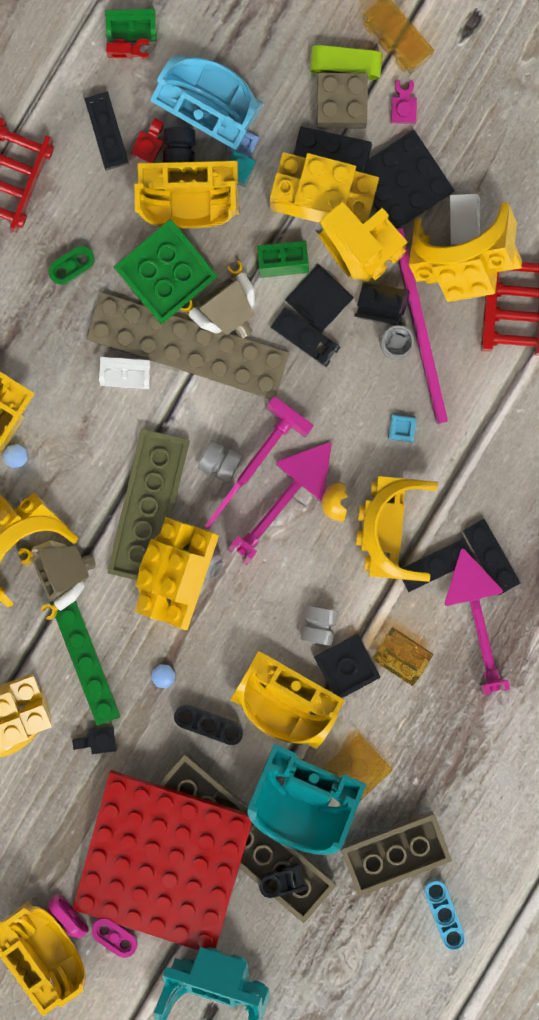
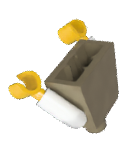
(226, 306)
(60, 572)

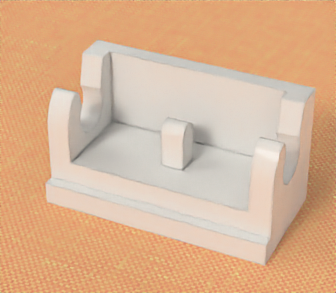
(464, 218)
(124, 373)

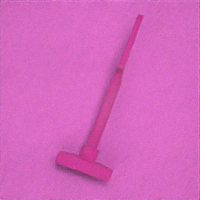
(287, 419)
(307, 471)
(470, 585)

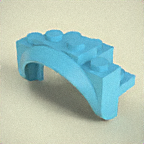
(209, 98)

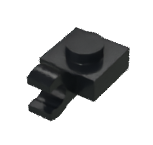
(100, 740)

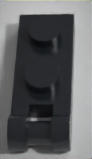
(304, 336)

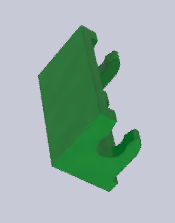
(131, 25)
(283, 259)

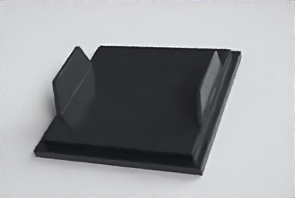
(319, 298)

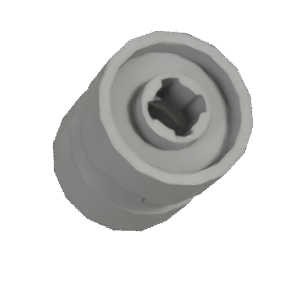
(397, 342)
(220, 461)
(319, 625)

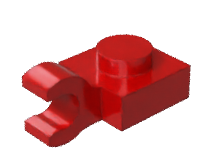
(121, 49)
(148, 145)

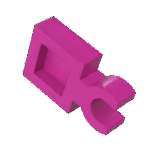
(403, 107)

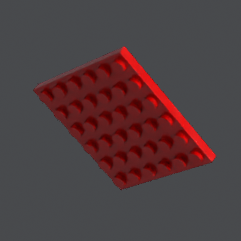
(162, 862)

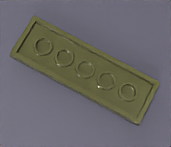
(148, 499)

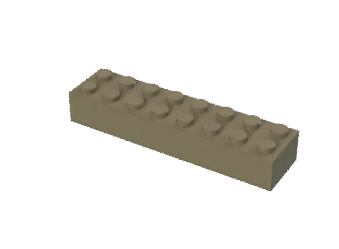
(261, 852)

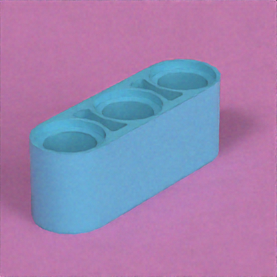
(447, 925)

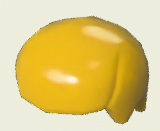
(332, 502)

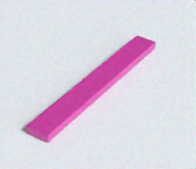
(422, 338)

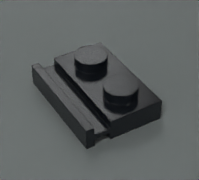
(382, 303)

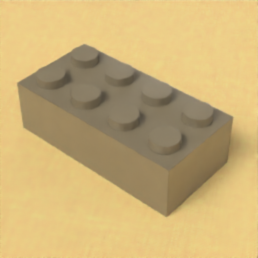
(395, 853)

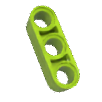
(345, 60)

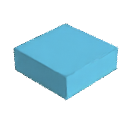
(402, 428)

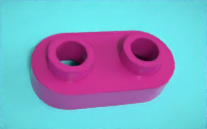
(72, 921)
(113, 938)

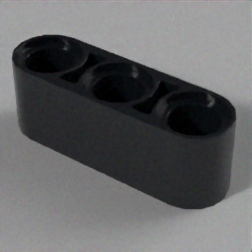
(199, 715)

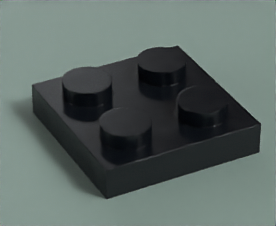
(347, 666)

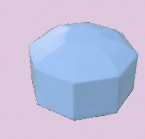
(15, 456)
(163, 676)

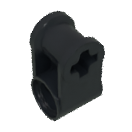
(284, 881)

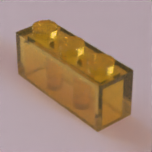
(397, 35)

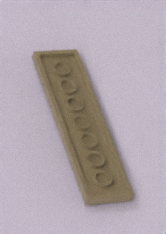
(188, 347)

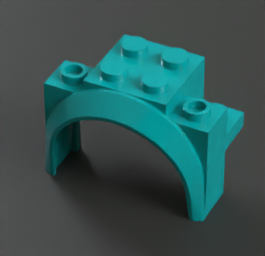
(213, 978)

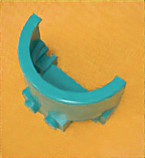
(299, 808)

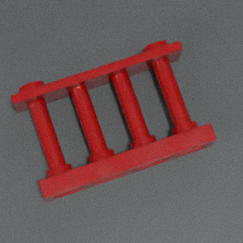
(45, 152)
(492, 313)

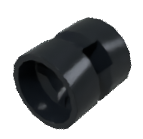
(179, 144)

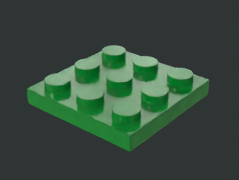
(165, 271)

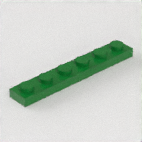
(86, 664)

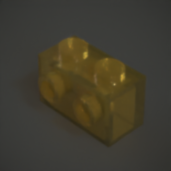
(402, 656)

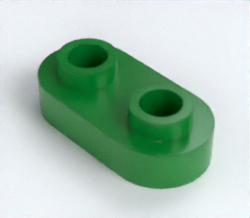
(71, 265)

